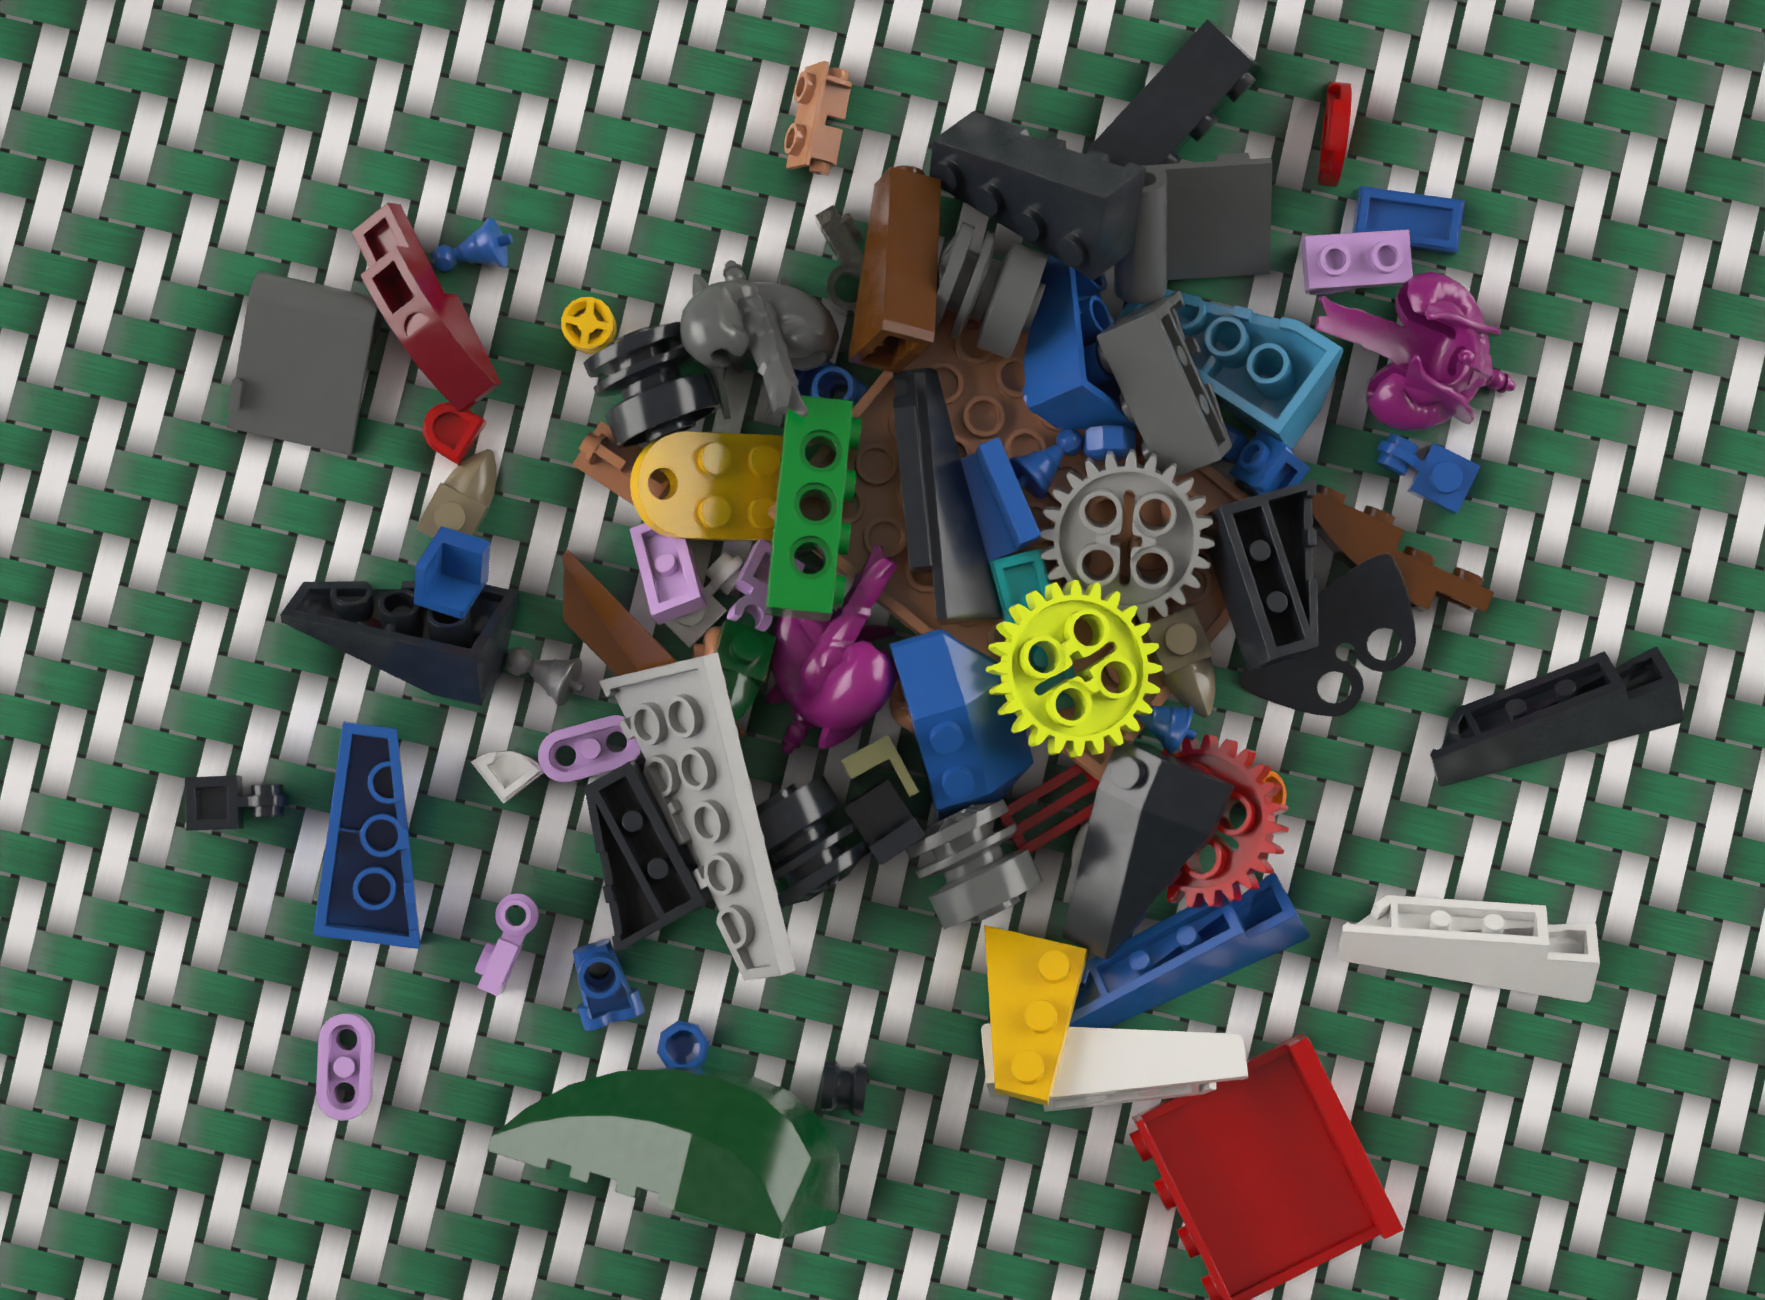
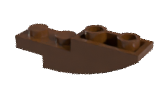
(1365, 534)

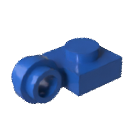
(1440, 477)

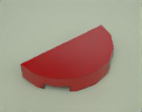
(1334, 133)

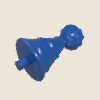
(483, 246)
(1038, 468)
(1169, 725)

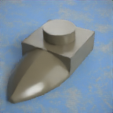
(463, 497)
(1185, 659)

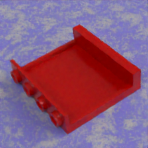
(1265, 1173)

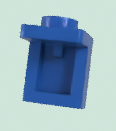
(1268, 465)

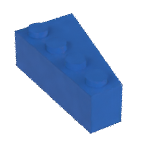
(367, 853)

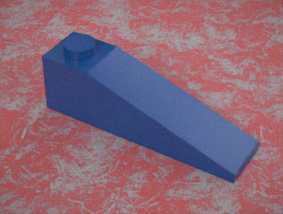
(1061, 355)

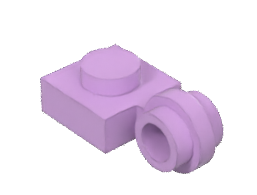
(499, 960)

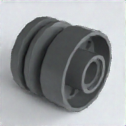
(989, 291)
(976, 870)

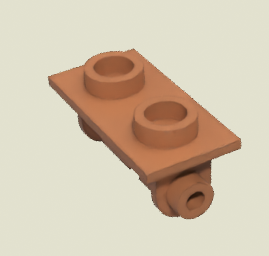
(819, 95)
(613, 466)

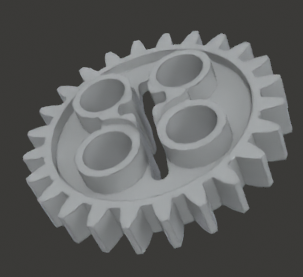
(1174, 540)

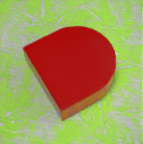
(451, 431)

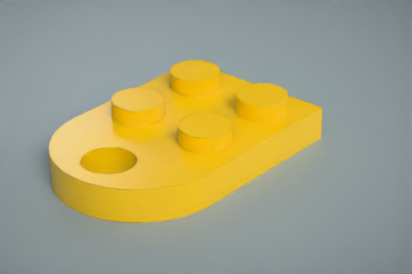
(716, 485)

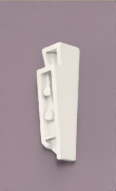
(1477, 944)
(1135, 1065)

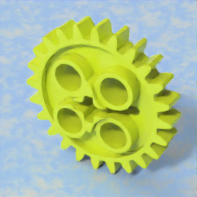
(1051, 626)

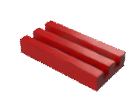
(1038, 792)

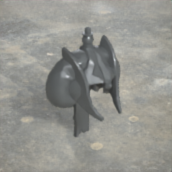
(760, 323)

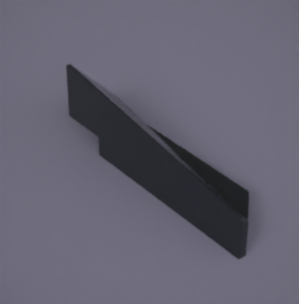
(938, 504)
(1559, 715)

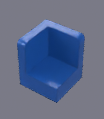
(452, 572)

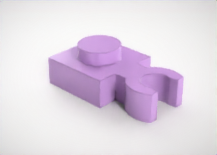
(753, 583)

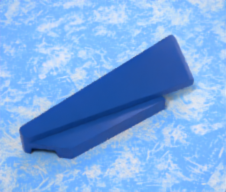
(1187, 954)

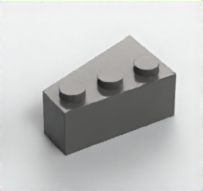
(1163, 387)

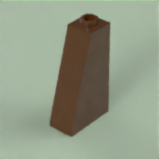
(898, 271)

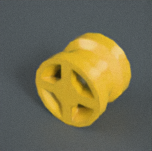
(581, 314)

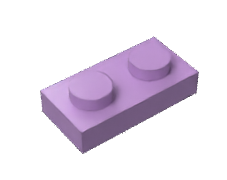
(667, 574)

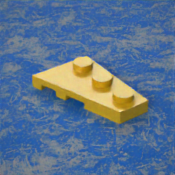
(1031, 1008)

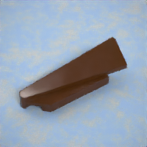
(607, 625)

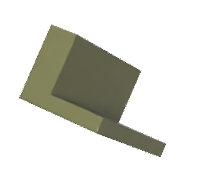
(876, 754)

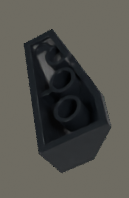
(407, 640)
(1139, 836)

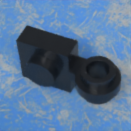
(219, 802)

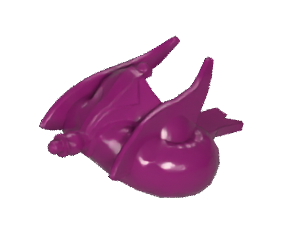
(1435, 356)
(831, 667)

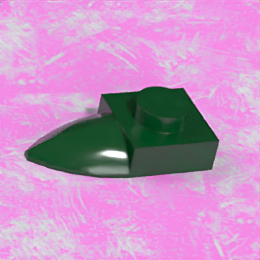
(744, 662)

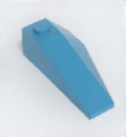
(1259, 365)

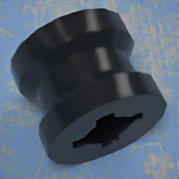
(844, 1088)

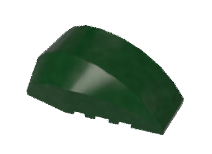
(697, 1138)

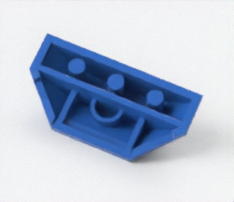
(955, 721)

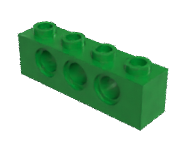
(788, 589)

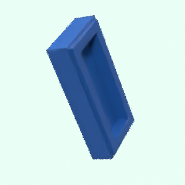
(1431, 220)

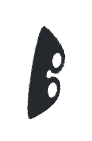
(1348, 612)

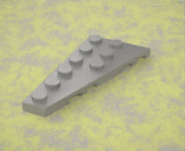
(704, 790)

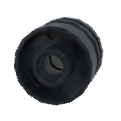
(651, 384)
(803, 843)

